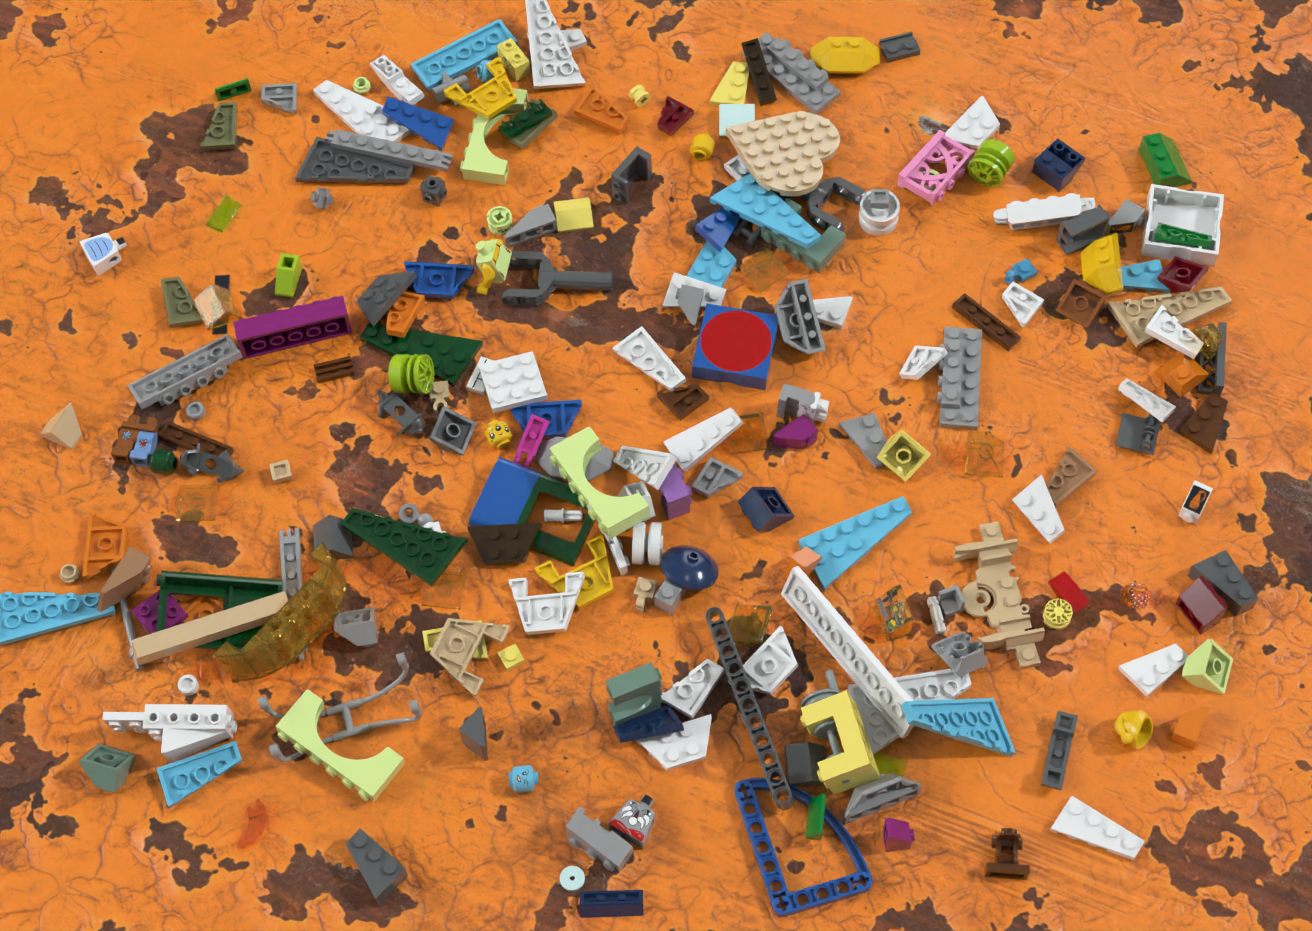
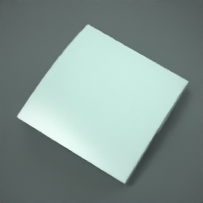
(734, 115)

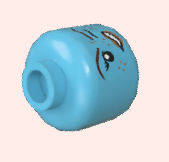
(523, 779)

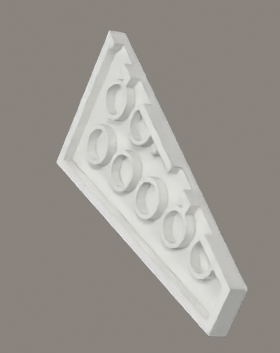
(359, 112)

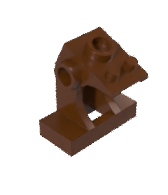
(1007, 840)

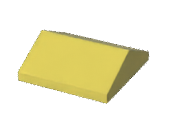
(573, 215)

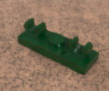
(525, 120)

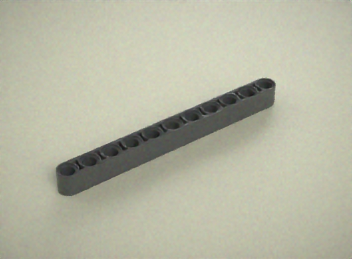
(752, 715)

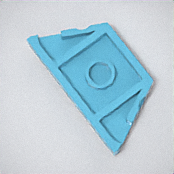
(712, 266)

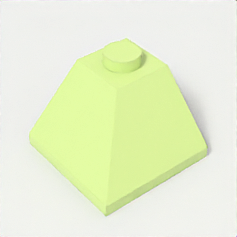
(1208, 667)

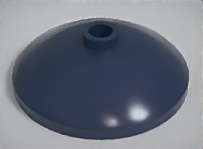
(689, 567)

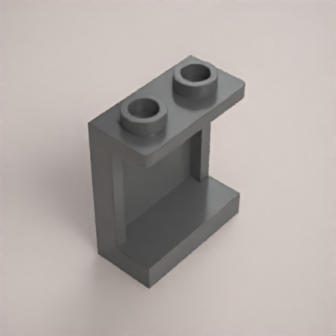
(635, 164)

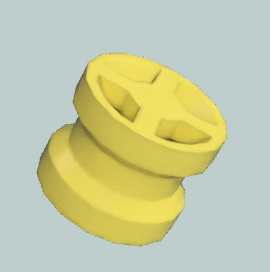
(639, 95)

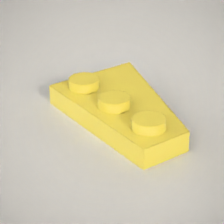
(733, 85)

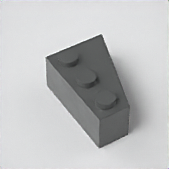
(376, 865)

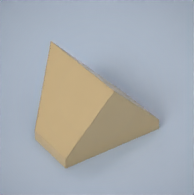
(63, 428)

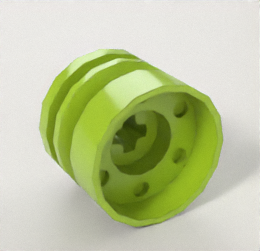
(991, 162)
(411, 373)

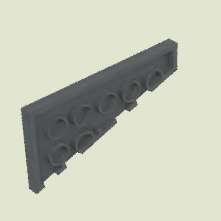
(342, 166)

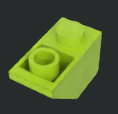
(287, 275)

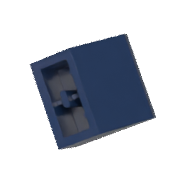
(1058, 164)

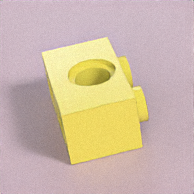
(513, 59)

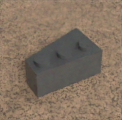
(1226, 581)

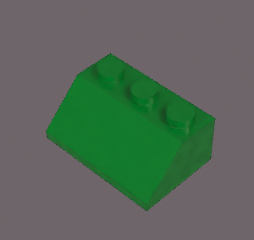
(1163, 161)

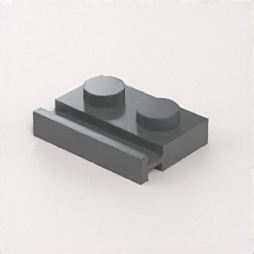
(899, 47)

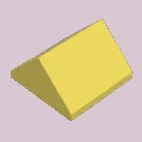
(903, 455)

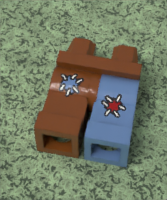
(136, 441)

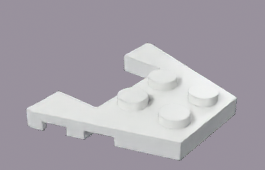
(549, 611)

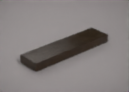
(759, 71)

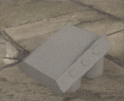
(961, 653)

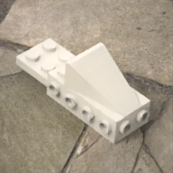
(180, 727)

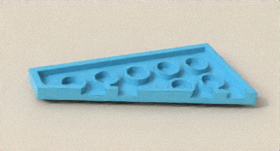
(766, 210)
(853, 538)
(44, 612)
(963, 719)

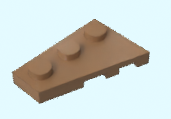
(1069, 476)

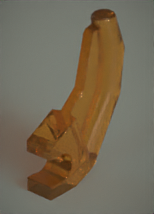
(256, 825)

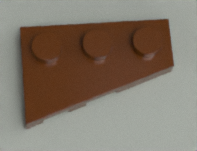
(1205, 422)

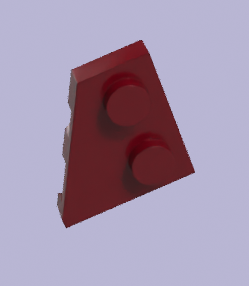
(674, 116)

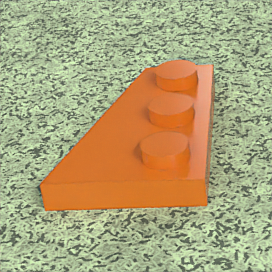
(403, 313)

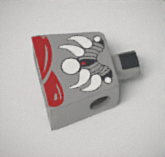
(634, 821)

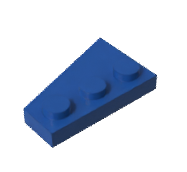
(718, 227)

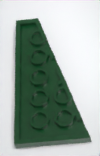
(409, 545)

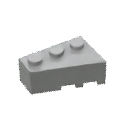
(598, 841)

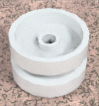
(879, 220)
(647, 543)

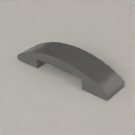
(1059, 750)

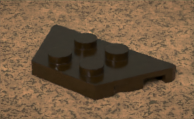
(504, 542)

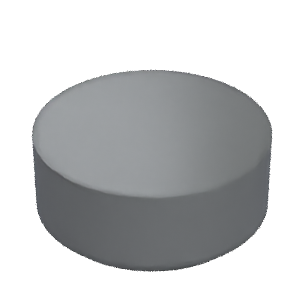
(195, 411)

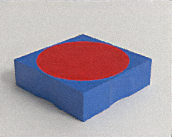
(735, 346)

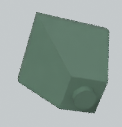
(107, 766)

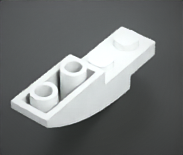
(395, 80)

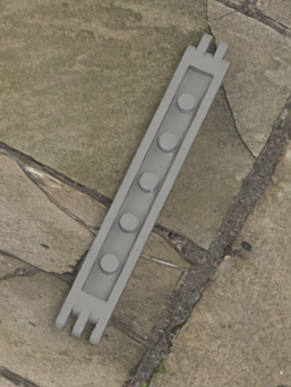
(389, 150)
(291, 565)

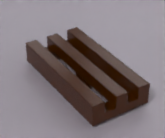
(333, 367)

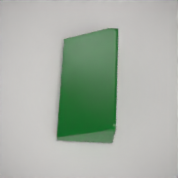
(233, 89)
(815, 817)

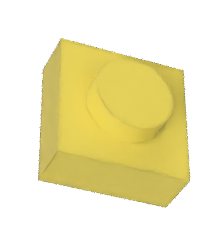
(511, 657)

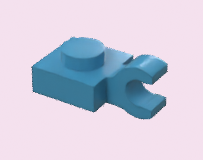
(1023, 271)

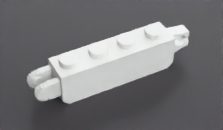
(1043, 212)

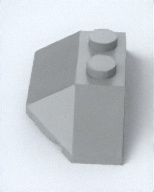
(799, 318)
(598, 465)
(879, 795)

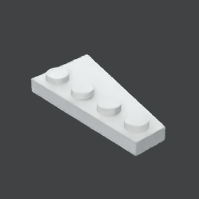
(648, 357)
(702, 438)

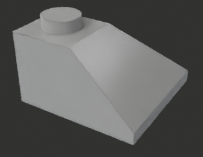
(358, 626)

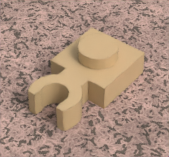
(439, 394)

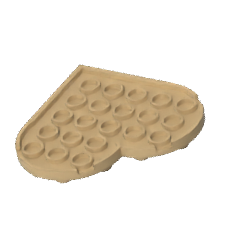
(786, 150)

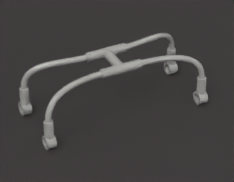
(345, 709)

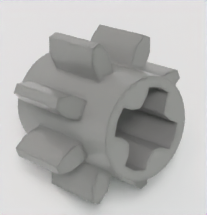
(321, 198)

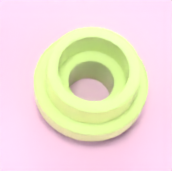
(361, 81)

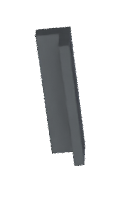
(1218, 365)

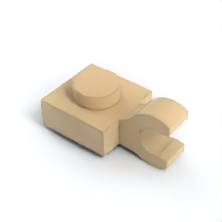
(644, 591)

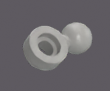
(421, 518)

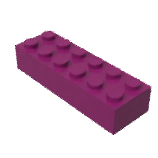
(292, 327)

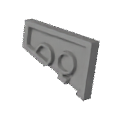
(867, 435)

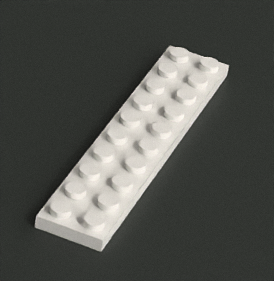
(847, 649)

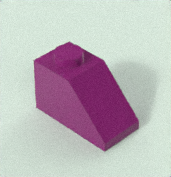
(796, 434)
(897, 835)

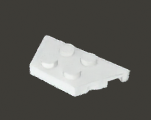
(974, 125)
(770, 664)
(680, 747)

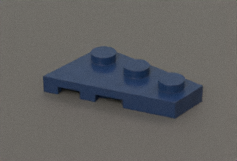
(649, 725)

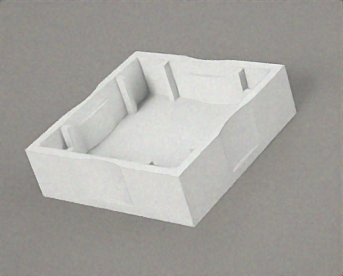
(1187, 210)

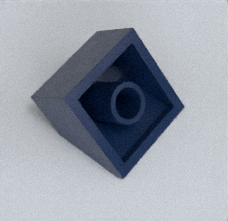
(765, 508)

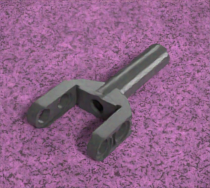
(817, 199)
(551, 279)

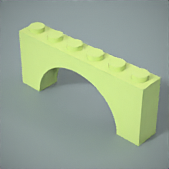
(479, 161)
(611, 512)
(366, 775)

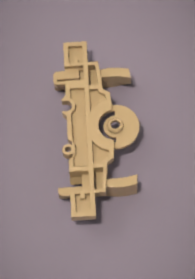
(1006, 613)

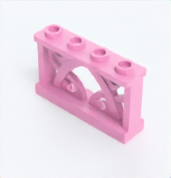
(942, 181)

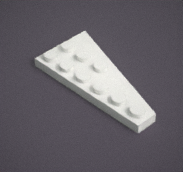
(549, 51)

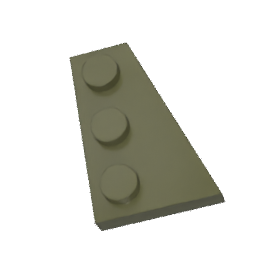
(223, 128)

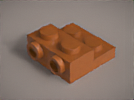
(1081, 303)

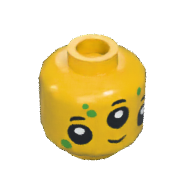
(498, 434)

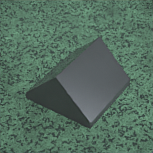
(335, 537)
(474, 734)

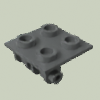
(1138, 433)

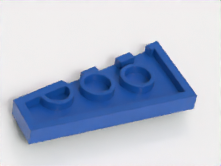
(425, 123)

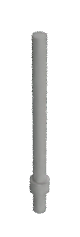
(129, 629)

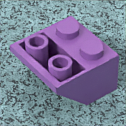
(675, 494)

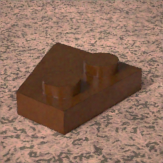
(683, 400)

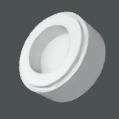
(188, 685)

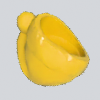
(1134, 728)

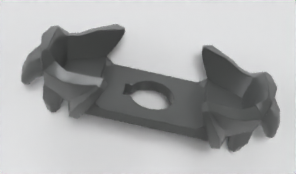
(410, 421)
(195, 460)

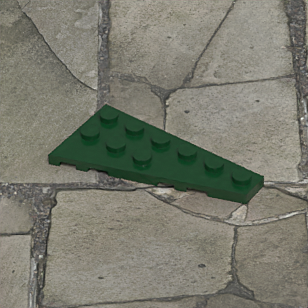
(448, 353)

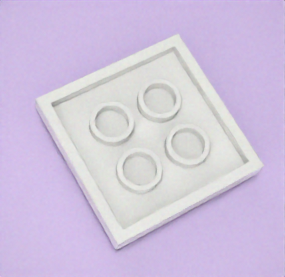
(512, 382)

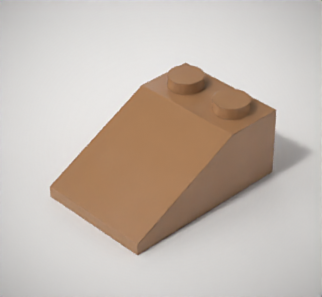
(126, 578)

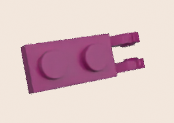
(531, 439)

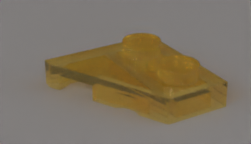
(1210, 337)

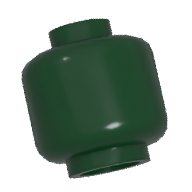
(162, 461)

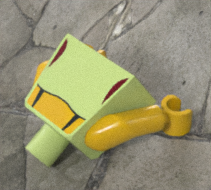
(493, 262)

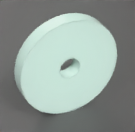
(572, 885)

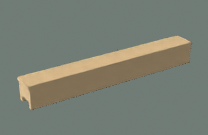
(207, 629)

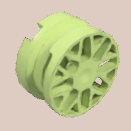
(499, 219)

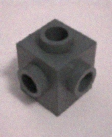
(433, 190)

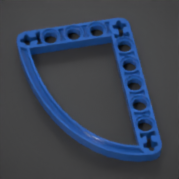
(770, 856)

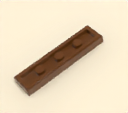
(986, 321)
(189, 439)

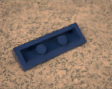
(611, 903)

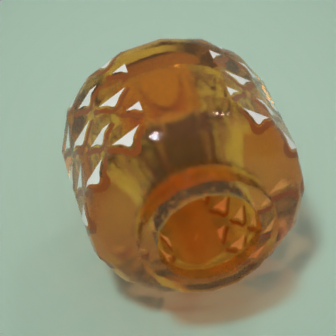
(1135, 595)

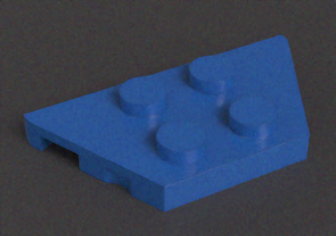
(439, 279)
(559, 413)

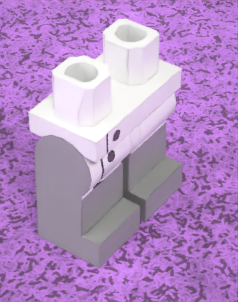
(798, 401)

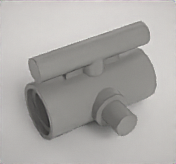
(438, 91)

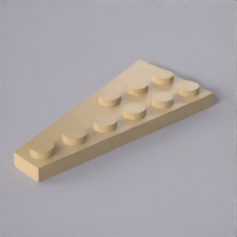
(1186, 307)

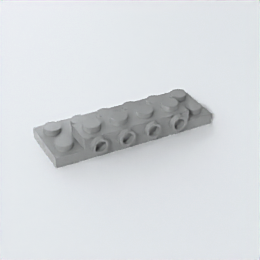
(797, 74)
(186, 373)
(960, 378)

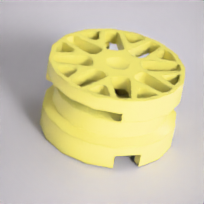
(1057, 614)

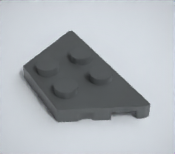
(383, 294)

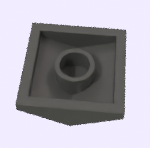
(452, 431)
(802, 763)

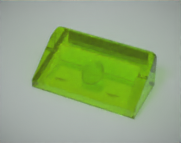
(223, 214)
(890, 764)

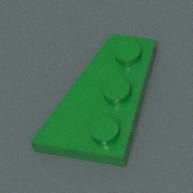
(1182, 236)

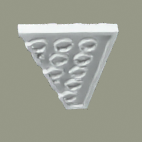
(920, 687)

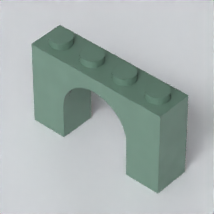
(817, 255)
(634, 693)

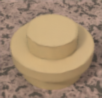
(69, 573)

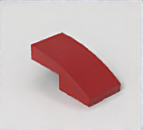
(1068, 590)

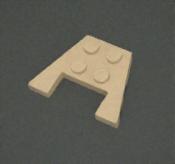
(458, 645)

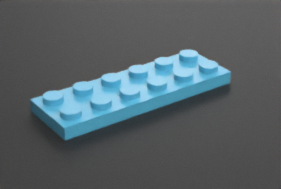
(462, 54)

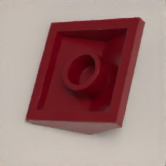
(1182, 275)

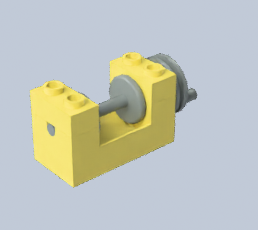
(835, 713)

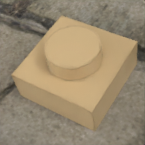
(281, 471)

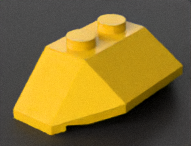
(845, 55)
(1102, 264)

